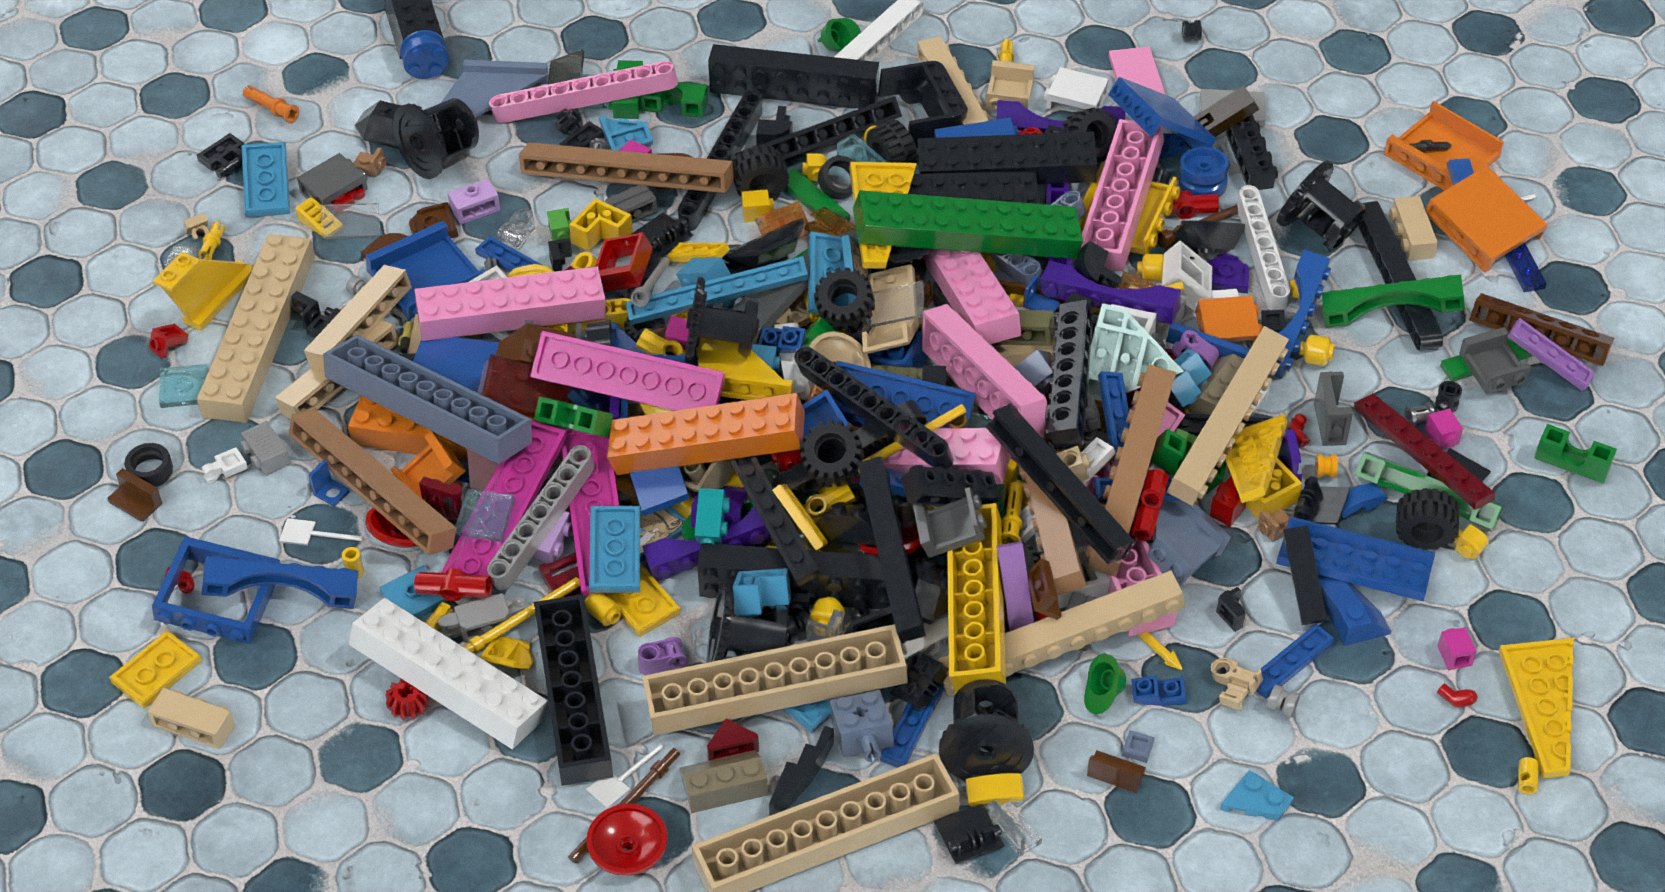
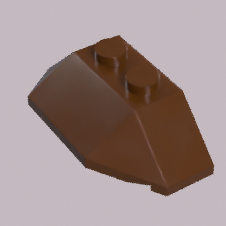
(523, 343)

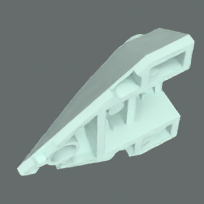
(1124, 348)

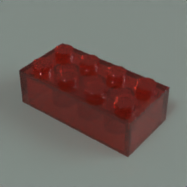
(511, 386)

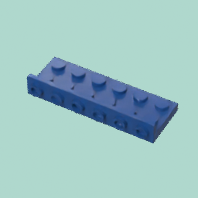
(930, 397)
(1366, 560)

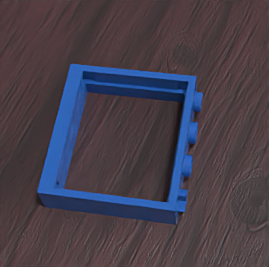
(211, 624)

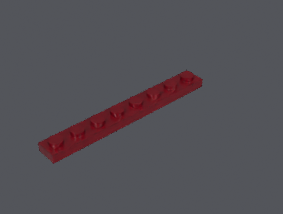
(1424, 451)

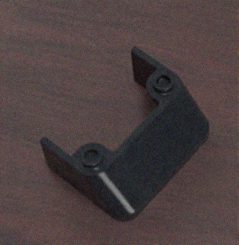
(930, 86)

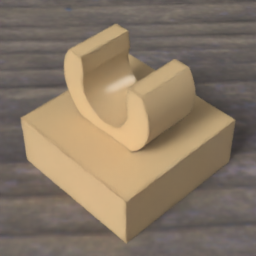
(195, 224)

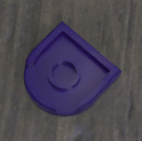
(1229, 273)
(1290, 453)

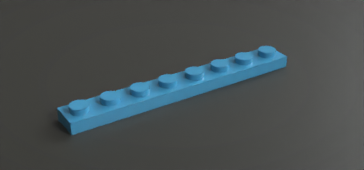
(721, 289)

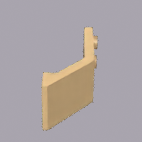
(892, 334)

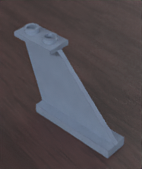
(490, 78)
(1185, 539)

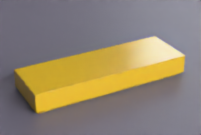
(686, 251)

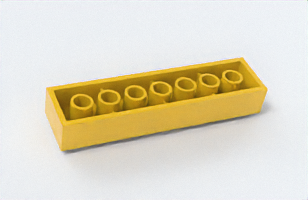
(977, 608)

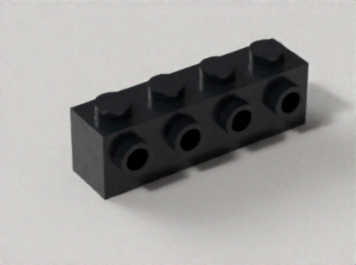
(1251, 154)
(942, 486)

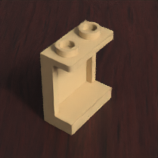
(1009, 83)

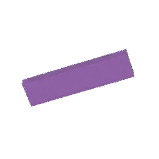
(1551, 354)
(1015, 585)

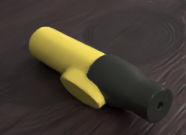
(404, 339)

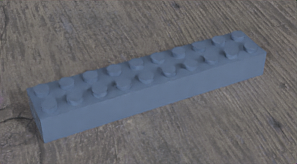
(428, 399)

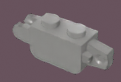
(479, 616)

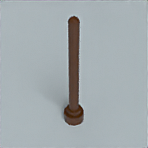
(1167, 239)

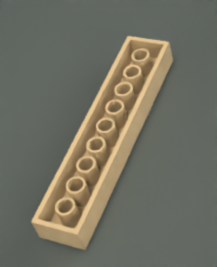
(255, 329)
(774, 679)
(826, 827)

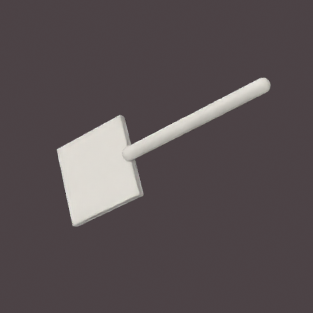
(300, 532)
(612, 789)

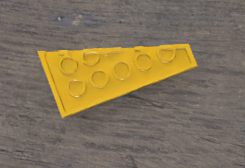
(879, 178)
(1254, 457)
(1544, 693)

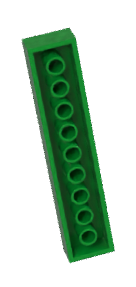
(967, 224)

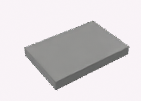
(1209, 97)

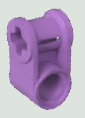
(1205, 350)
(660, 656)

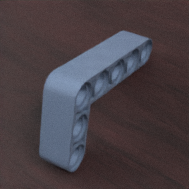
(1024, 267)

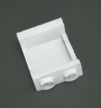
(1076, 89)

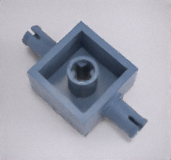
(862, 724)

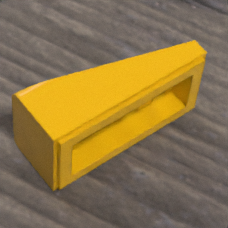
(306, 211)

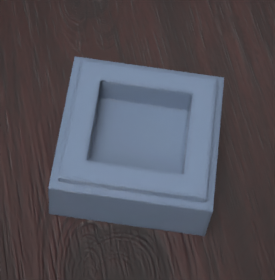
(1138, 746)

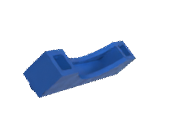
(1308, 278)
(331, 586)

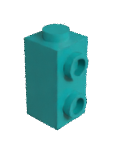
(710, 516)

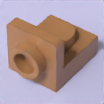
(371, 163)
(1273, 524)

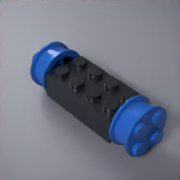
(417, 37)

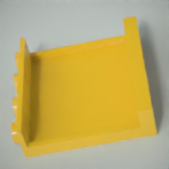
(1152, 220)

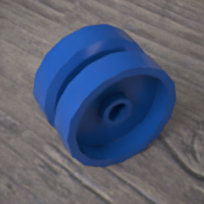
(1204, 171)

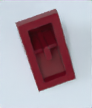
(731, 740)

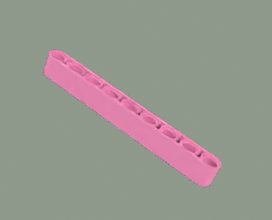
(583, 92)

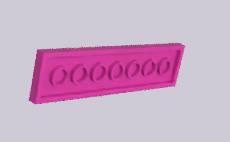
(625, 373)
(517, 476)
(597, 491)

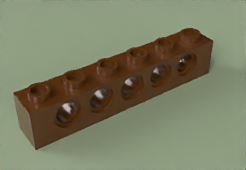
(1570, 337)

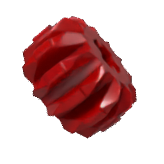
(405, 700)

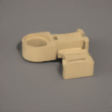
(1237, 682)

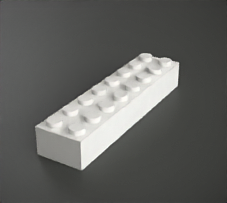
(448, 673)

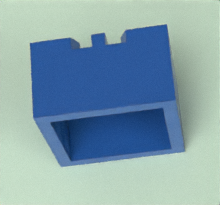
(821, 409)

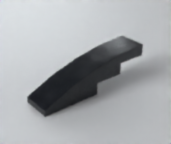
(798, 776)

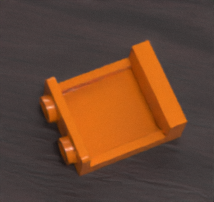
(1229, 318)
(434, 462)

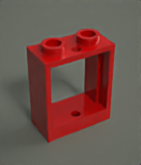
(626, 276)

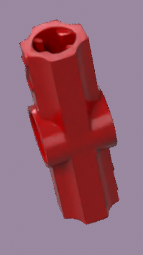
(1188, 205)
(1148, 515)
(453, 584)

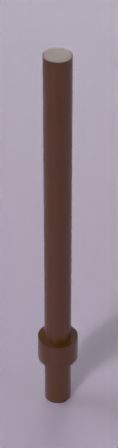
(657, 771)

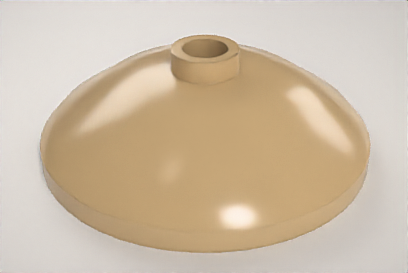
(840, 347)

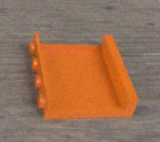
(1443, 126)
(1484, 217)

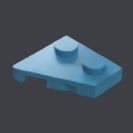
(622, 130)
(1258, 798)

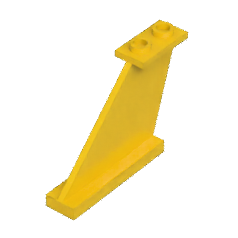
(202, 286)
(744, 377)

